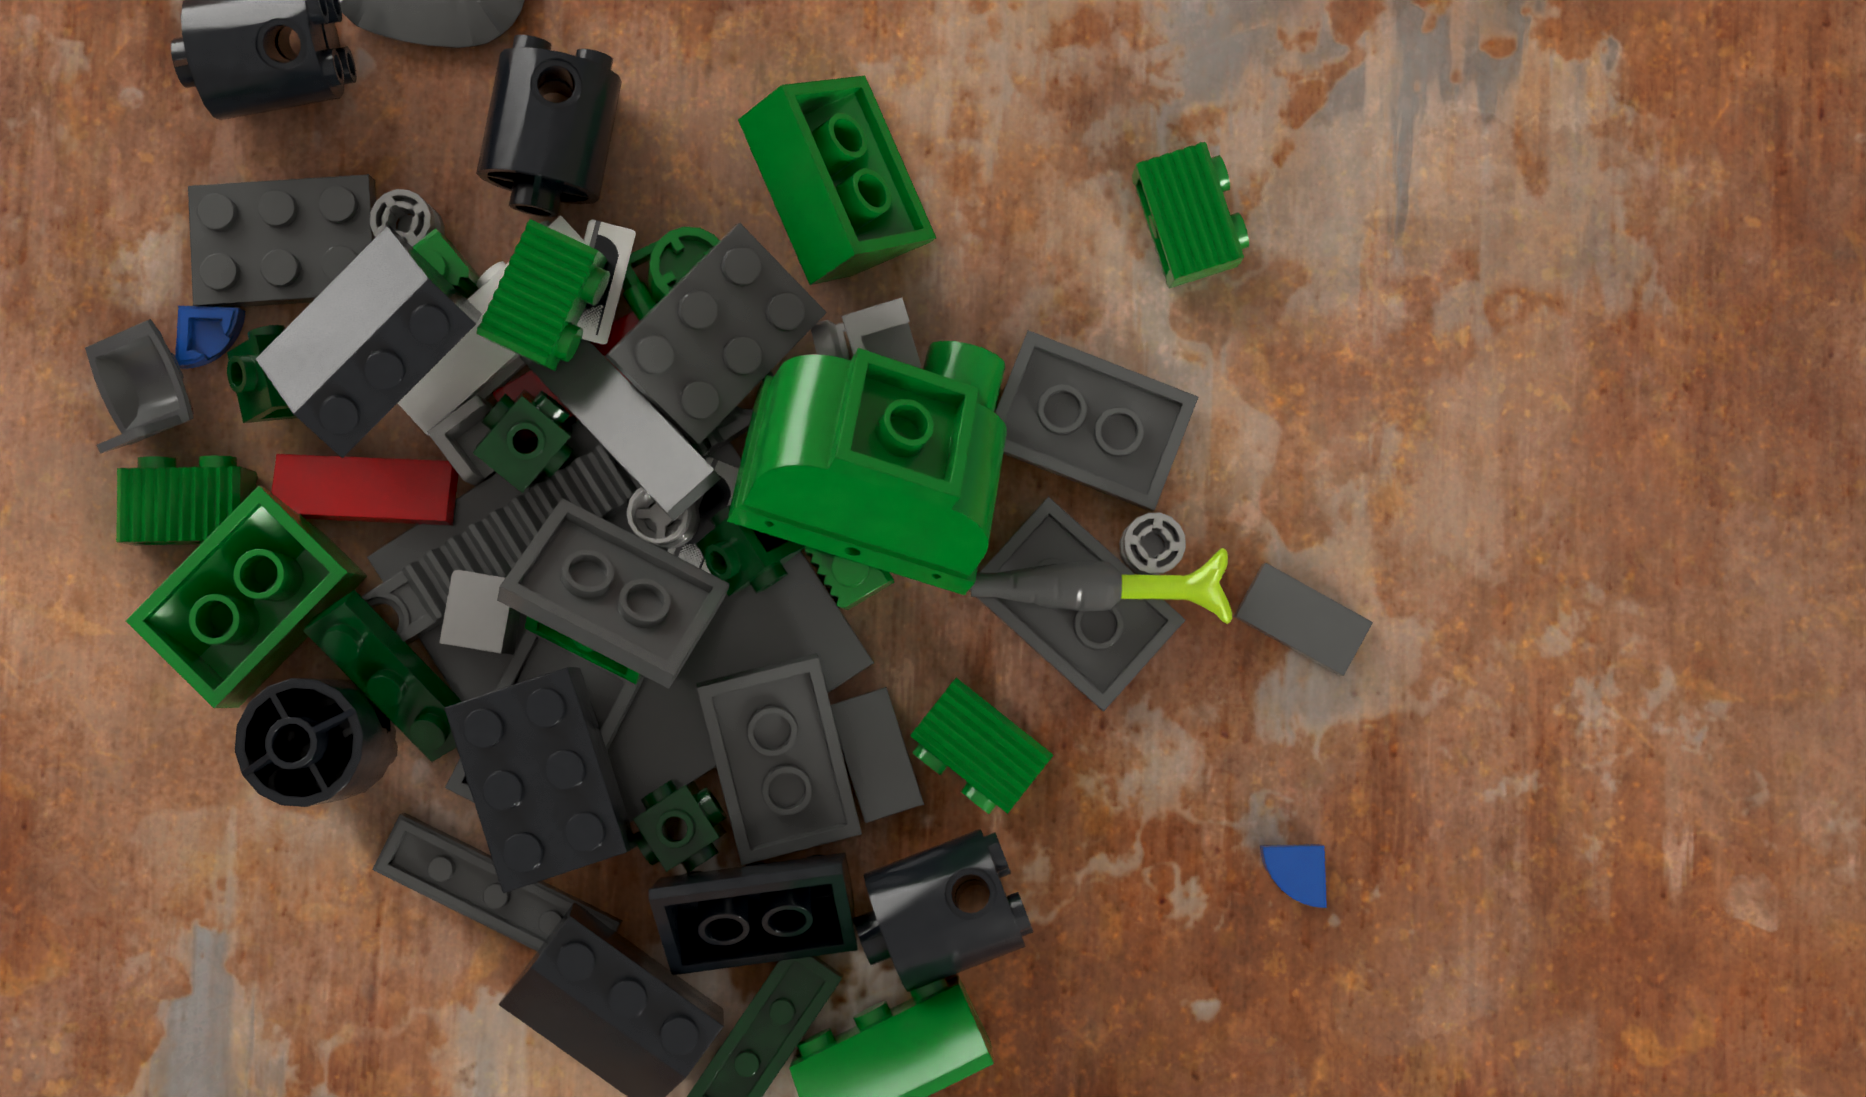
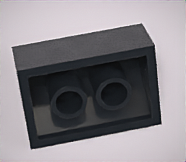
(366, 341)
(755, 913)
(613, 1007)

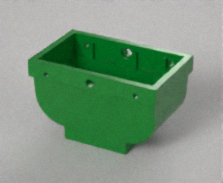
(873, 466)

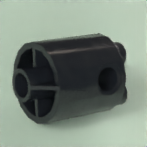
(244, 59)
(543, 147)
(313, 742)
(919, 913)

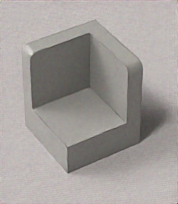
(883, 331)
(458, 437)
(476, 617)

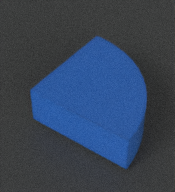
(206, 333)
(1298, 871)

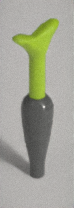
(1102, 586)

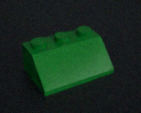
(835, 177)
(244, 599)
(898, 1049)

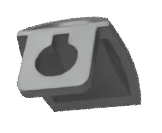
(139, 384)

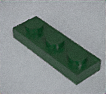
(386, 672)
(769, 1029)

